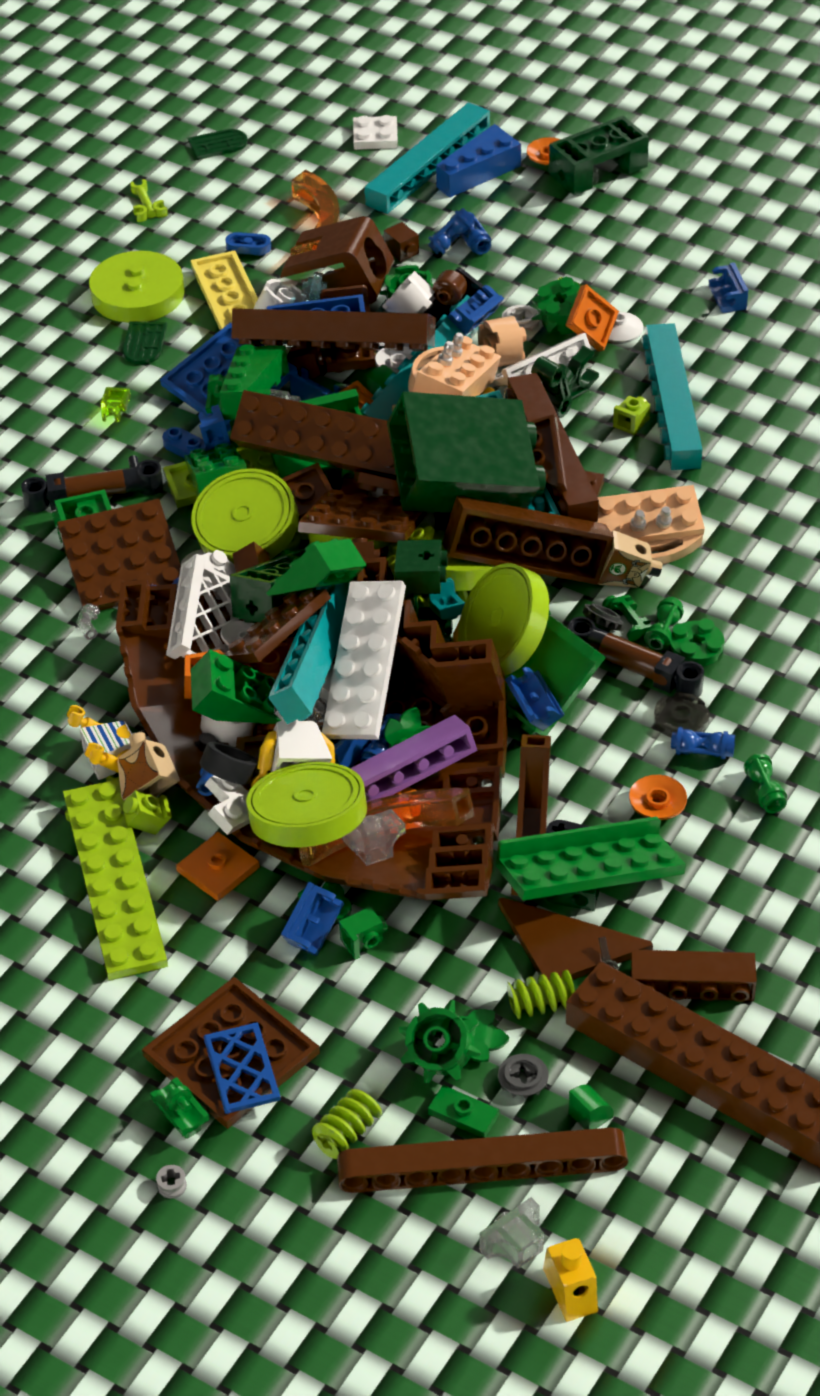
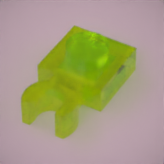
(114, 401)

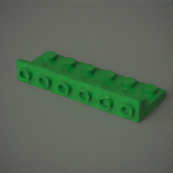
(587, 858)

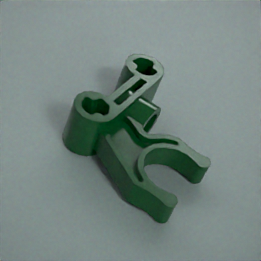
(565, 382)

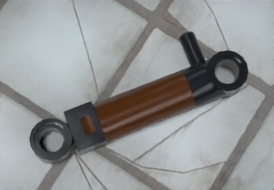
(139, 477)
(665, 670)

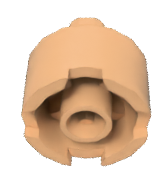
(505, 338)

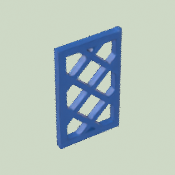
(232, 1037)

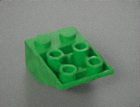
(212, 463)
(320, 566)
(231, 691)

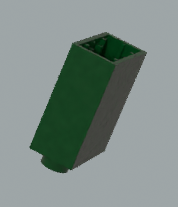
(463, 449)

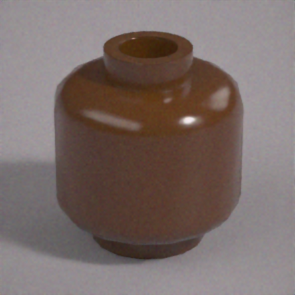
(449, 287)

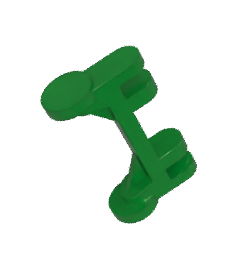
(627, 607)

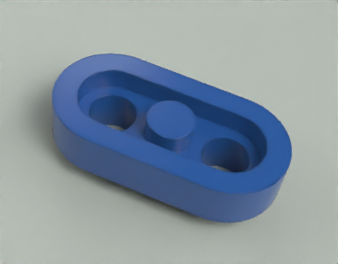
(248, 243)
(181, 441)

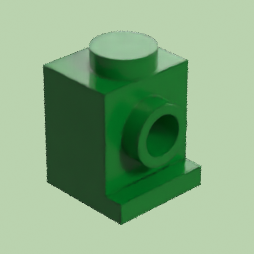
(362, 931)

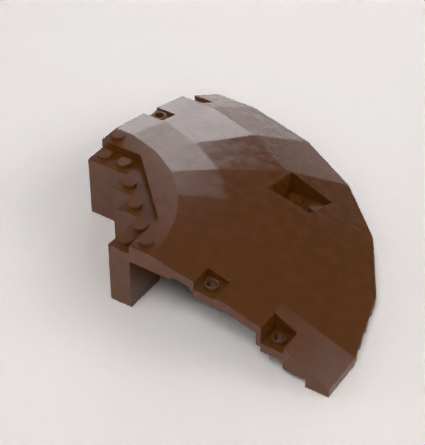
(424, 674)

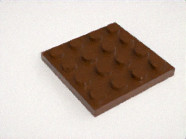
(360, 517)
(119, 548)
(184, 1055)

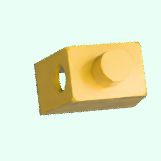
(568, 1269)

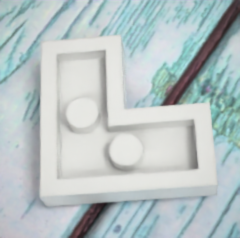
(232, 811)

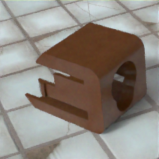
(350, 244)

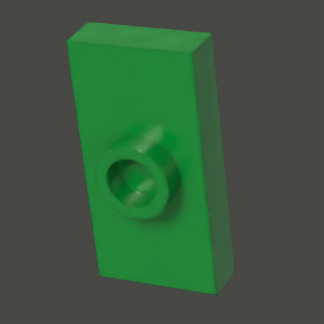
(463, 1111)

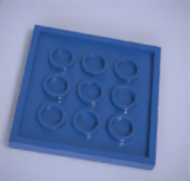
(191, 376)

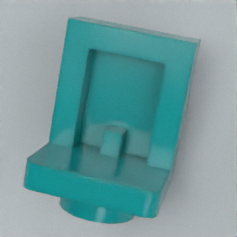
(448, 603)

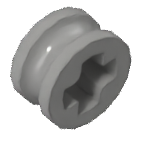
(162, 1177)

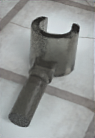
(605, 953)

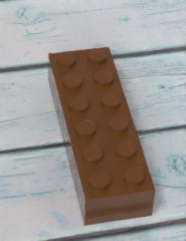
(527, 537)

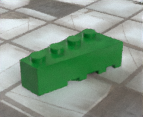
(252, 370)

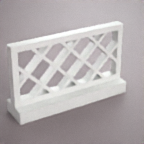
(559, 353)
(188, 608)

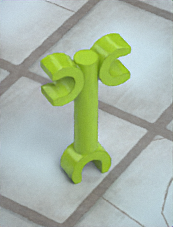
(146, 210)

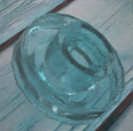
(313, 286)

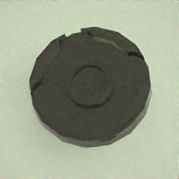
(681, 711)

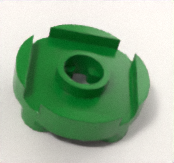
(701, 631)

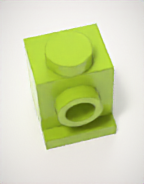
(635, 408)
(146, 812)

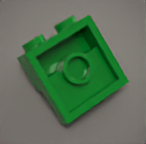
(80, 506)

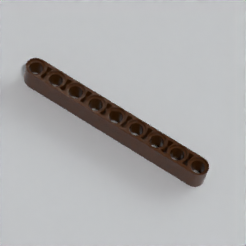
(482, 1160)

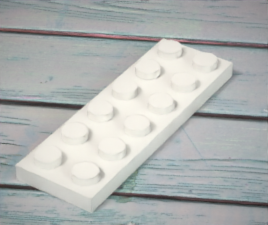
(364, 660)

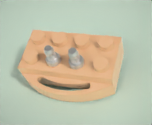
(454, 368)
(659, 517)

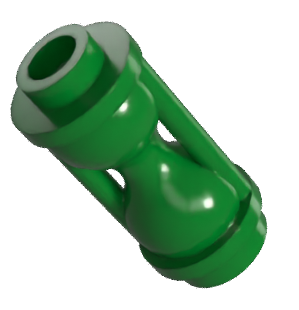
(668, 614)
(770, 793)

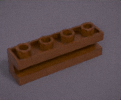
(696, 974)

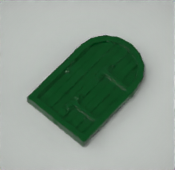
(217, 143)
(144, 341)

